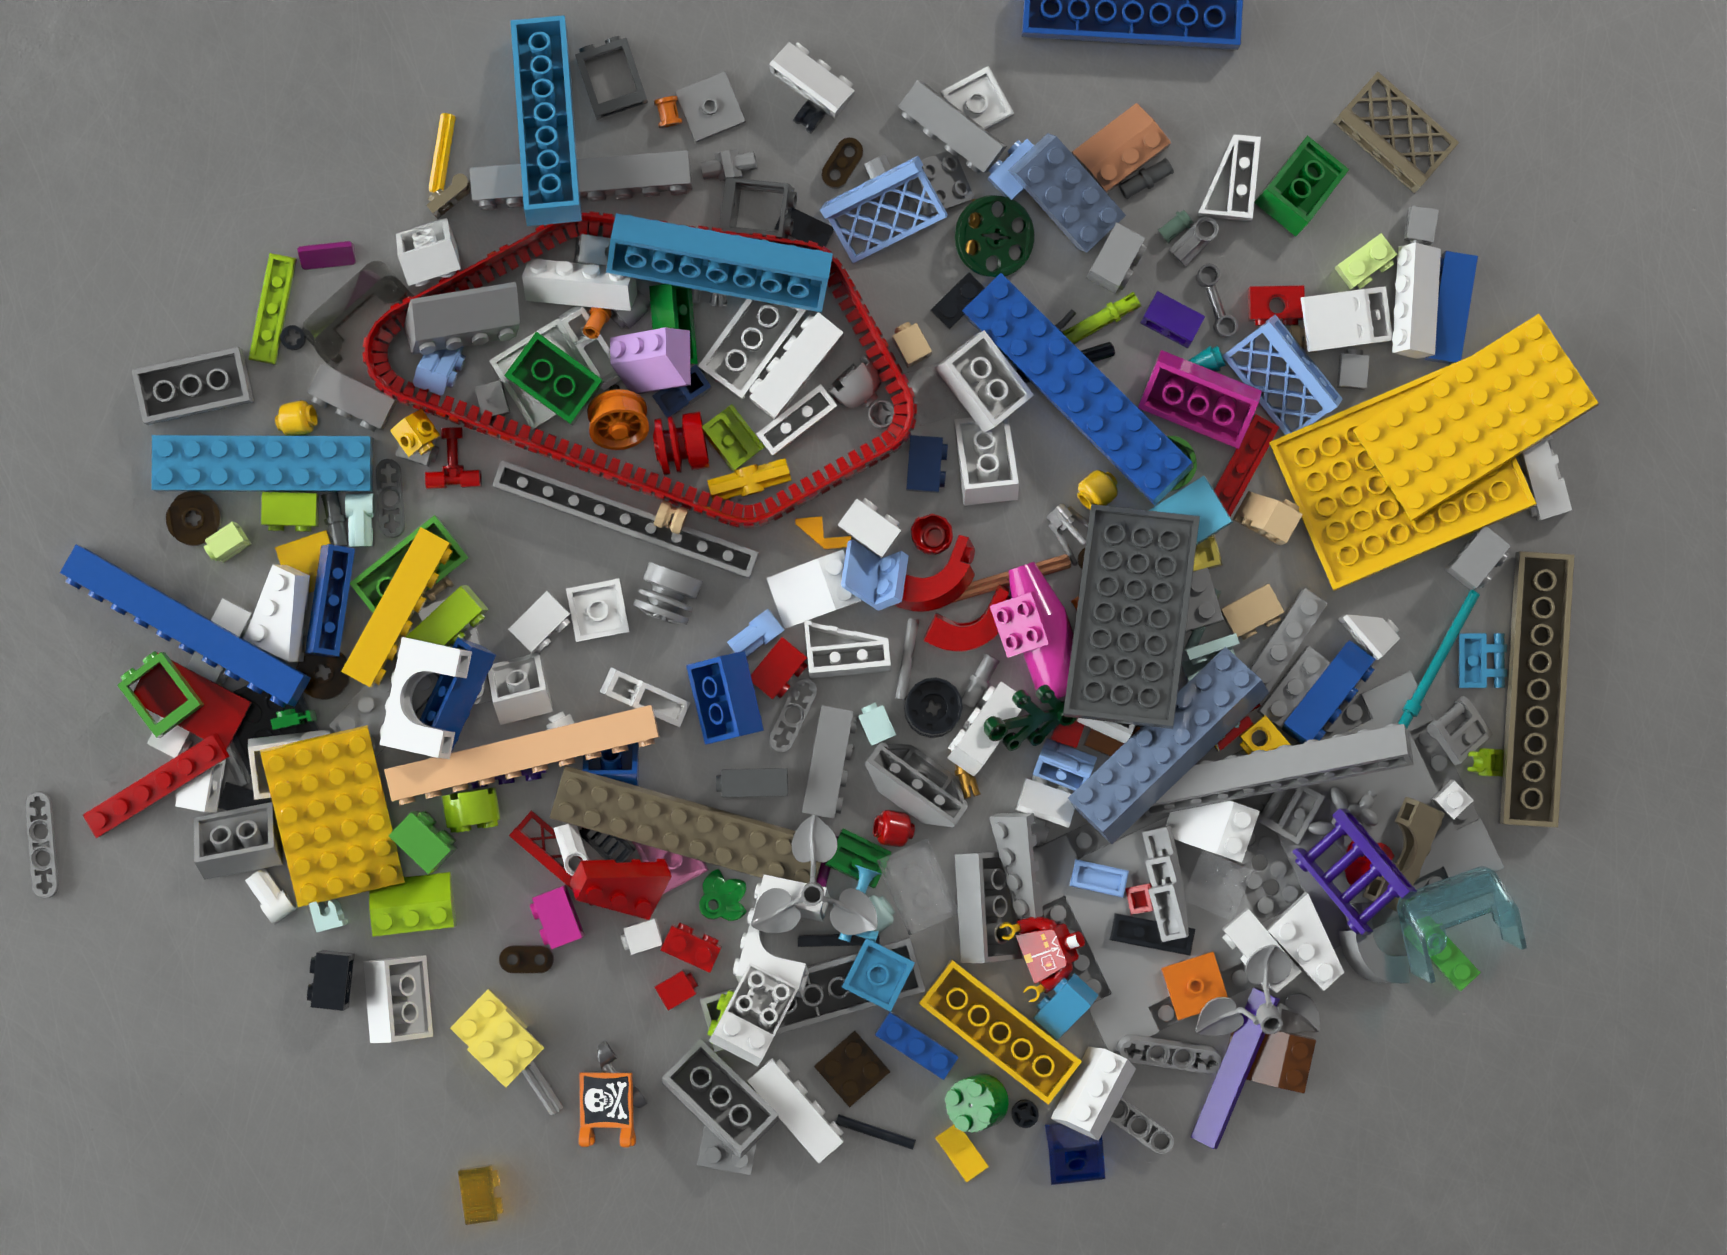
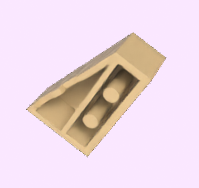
(1268, 517)

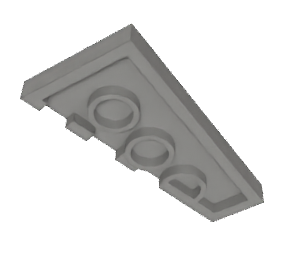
(1016, 854)

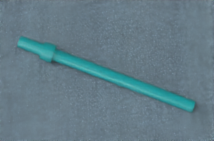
(1413, 707)

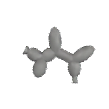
(1340, 801)

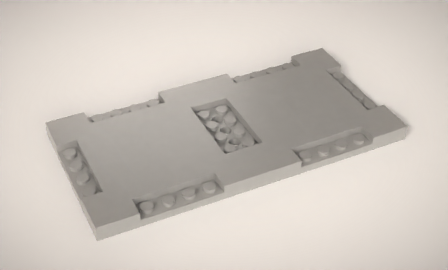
(1130, 976)

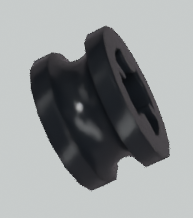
(286, 333)

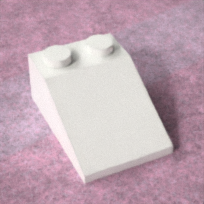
(986, 462)
(811, 590)
(1217, 827)

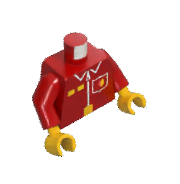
(1046, 949)

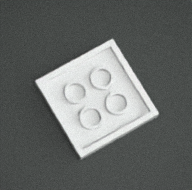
(531, 409)

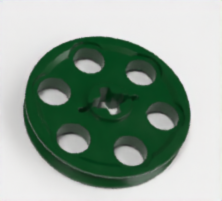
(1000, 225)

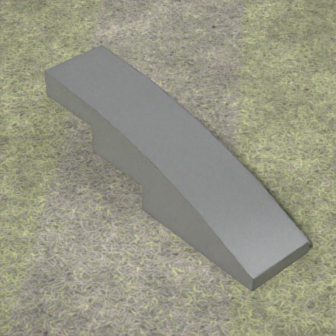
(1166, 882)

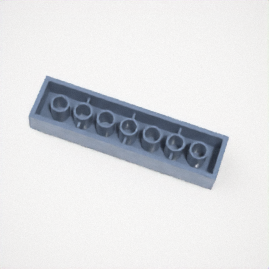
(1161, 756)

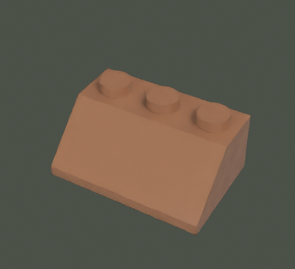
(1122, 147)

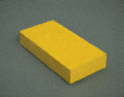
(961, 1152)

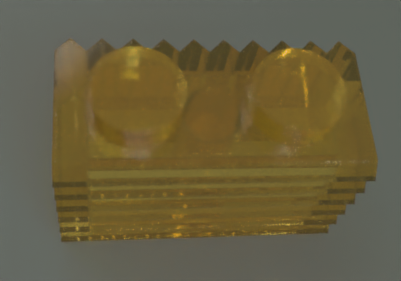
(479, 1194)

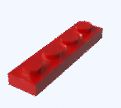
(1245, 462)

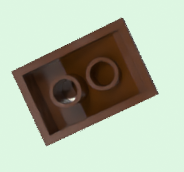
(1283, 1061)

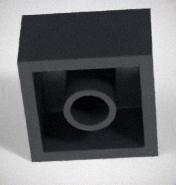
(331, 980)

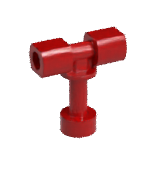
(453, 473)

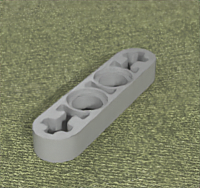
(47, 844)
(1169, 1054)

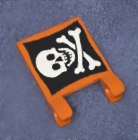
(606, 1103)

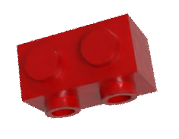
(691, 948)

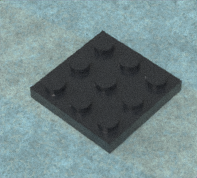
(258, 722)

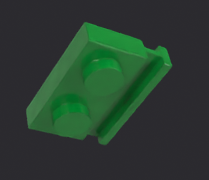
(290, 718)
(858, 851)

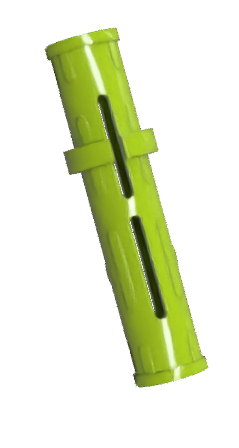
(1106, 316)

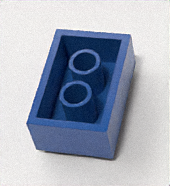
(724, 697)

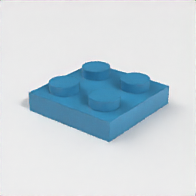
(878, 974)

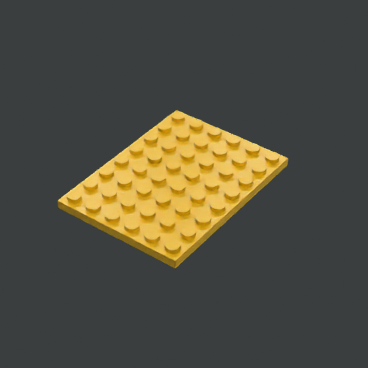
(1355, 514)

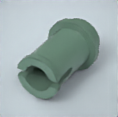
(1176, 226)

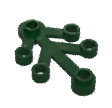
(997, 728)

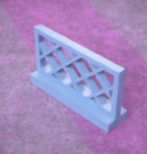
(878, 187)
(1302, 367)

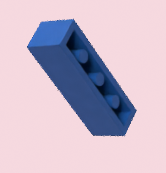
(1454, 301)
(330, 600)
(1329, 693)
(455, 696)

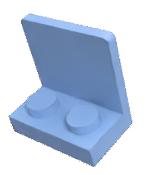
(874, 578)

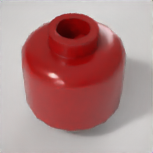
(893, 828)

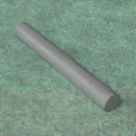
(907, 658)

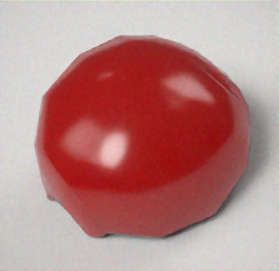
(931, 534)

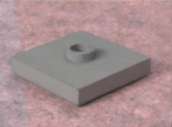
(710, 106)

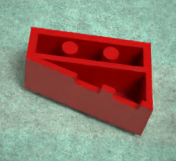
(621, 887)

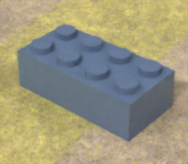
(1067, 192)

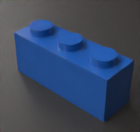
(916, 1045)

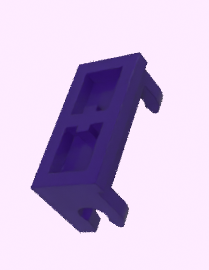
(1172, 319)

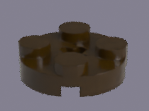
(182, 507)
(321, 688)

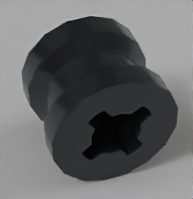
(809, 116)
(1027, 1117)

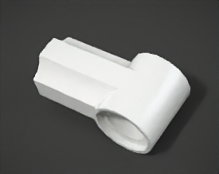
(570, 844)
(273, 900)

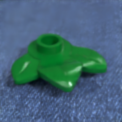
(725, 894)

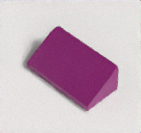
(327, 255)

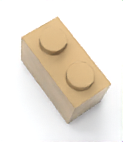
(911, 344)
(1252, 611)

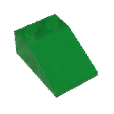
(1301, 186)

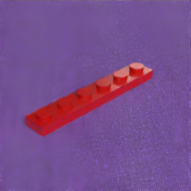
(156, 785)

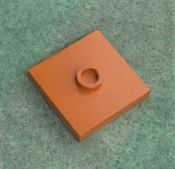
(1193, 984)

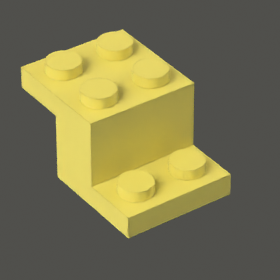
(497, 1038)

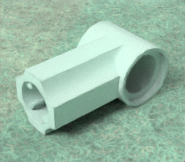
(360, 511)

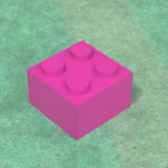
(557, 917)

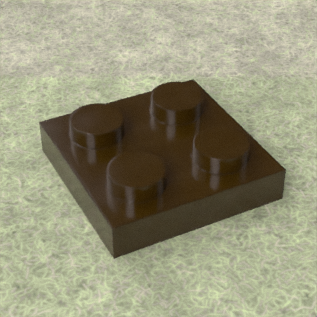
(852, 1068)

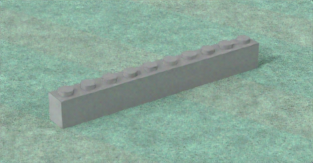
(624, 519)
(1288, 768)

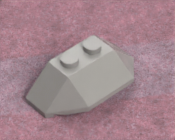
(917, 784)

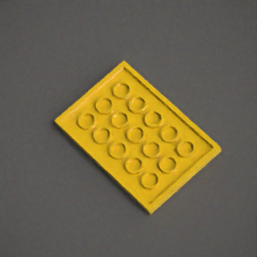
(332, 816)

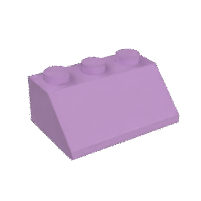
(652, 359)

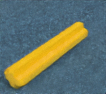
(442, 152)

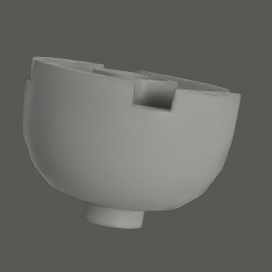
(857, 385)

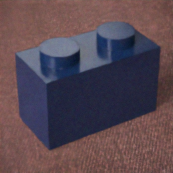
(925, 464)

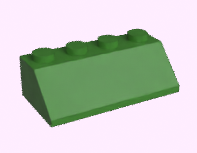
(374, 580)

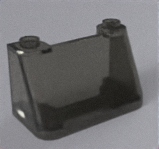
(322, 324)

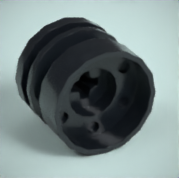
(940, 693)

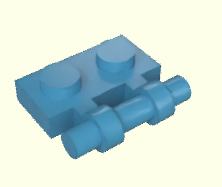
(1473, 660)

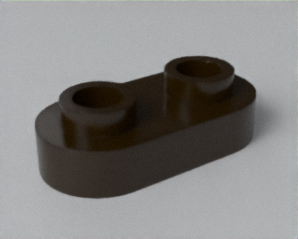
(841, 163)
(526, 959)

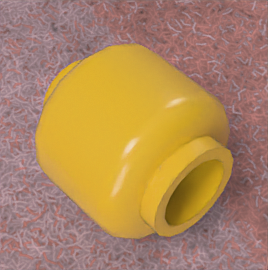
(296, 418)
(1097, 489)

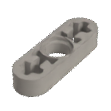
(807, 699)

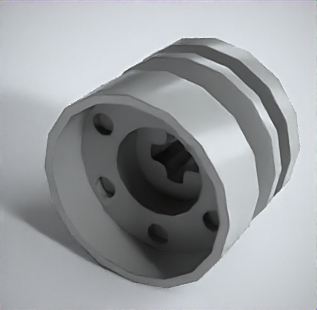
(667, 593)

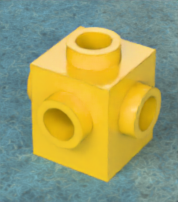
(415, 433)

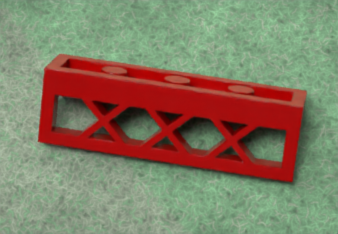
(540, 852)

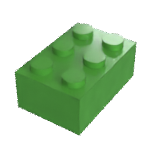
(424, 841)

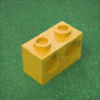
(1273, 736)

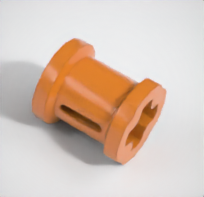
(668, 111)

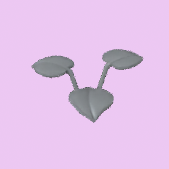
(775, 908)
(1265, 965)

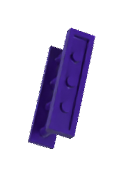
(1380, 866)

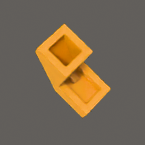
(814, 529)

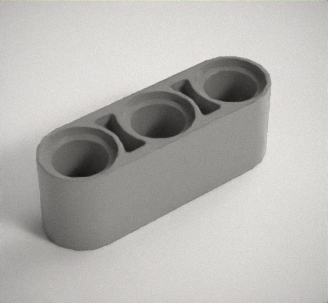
(1148, 1134)

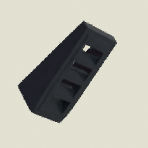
(629, 849)

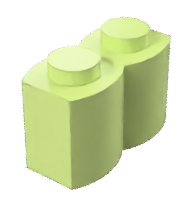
(226, 542)

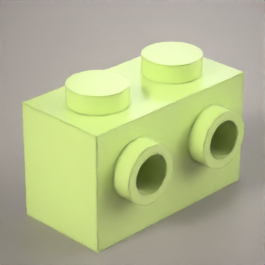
(1365, 261)

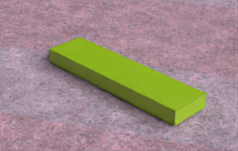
(272, 309)

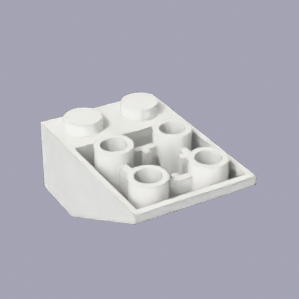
(1346, 319)
(754, 1014)

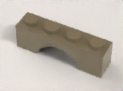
(1419, 826)

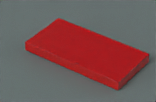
(221, 711)

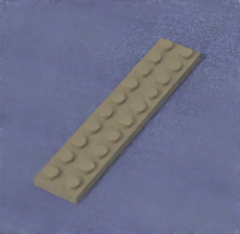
(677, 826)

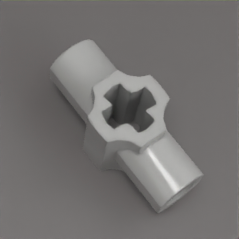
(728, 164)

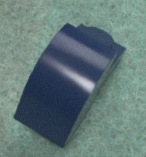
(677, 398)

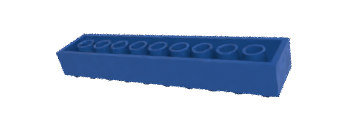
(1078, 389)

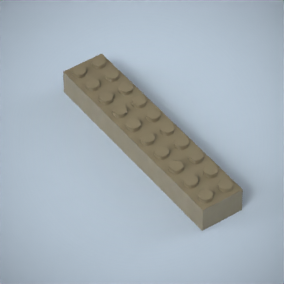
(1536, 689)

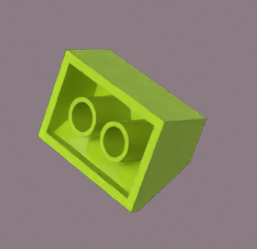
(413, 906)

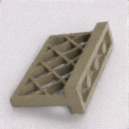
(1386, 152)

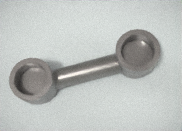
(1225, 324)
(605, 1057)

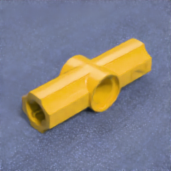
(750, 480)

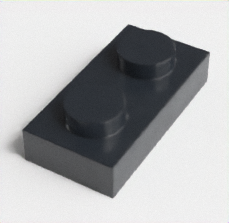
(950, 307)

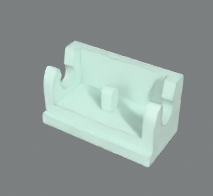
(327, 917)

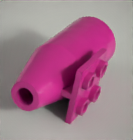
(1037, 627)

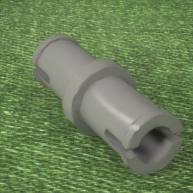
(979, 681)

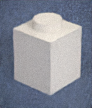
(1452, 799)
(641, 936)

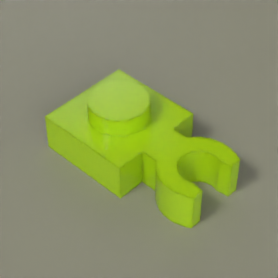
(1487, 762)

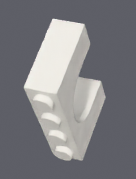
(401, 725)
(752, 942)

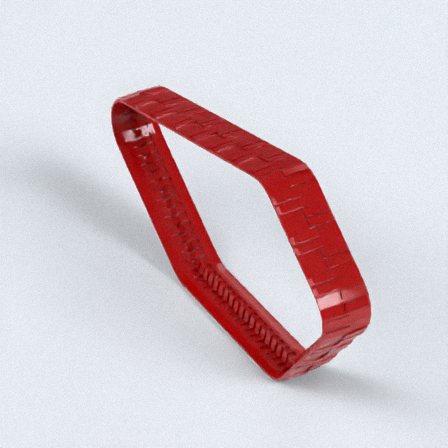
(595, 220)

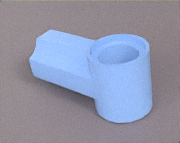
(759, 632)

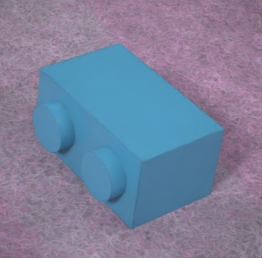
(1066, 1006)

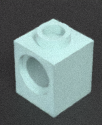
(876, 723)

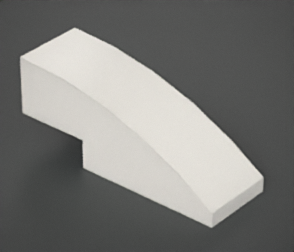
(594, 351)
(641, 694)

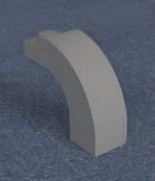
(1368, 959)

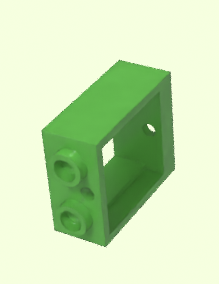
(177, 716)

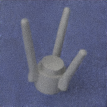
(1062, 519)

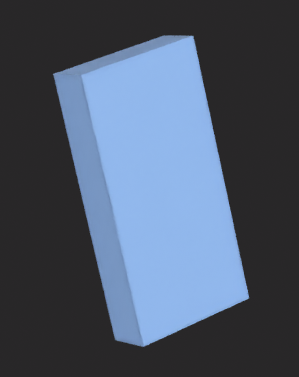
(1099, 878)

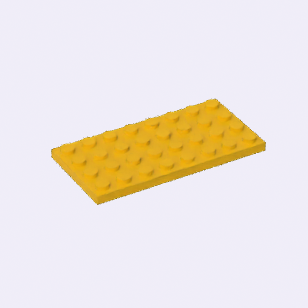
(1475, 417)

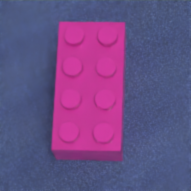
(1199, 399)

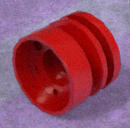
(681, 443)

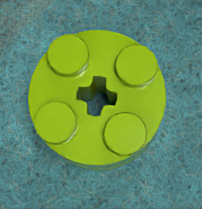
(471, 808)

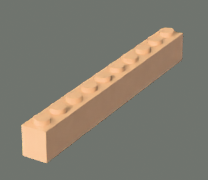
(522, 753)

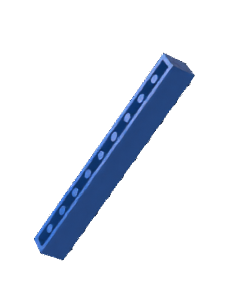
(184, 625)

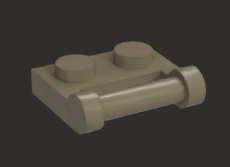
(444, 200)

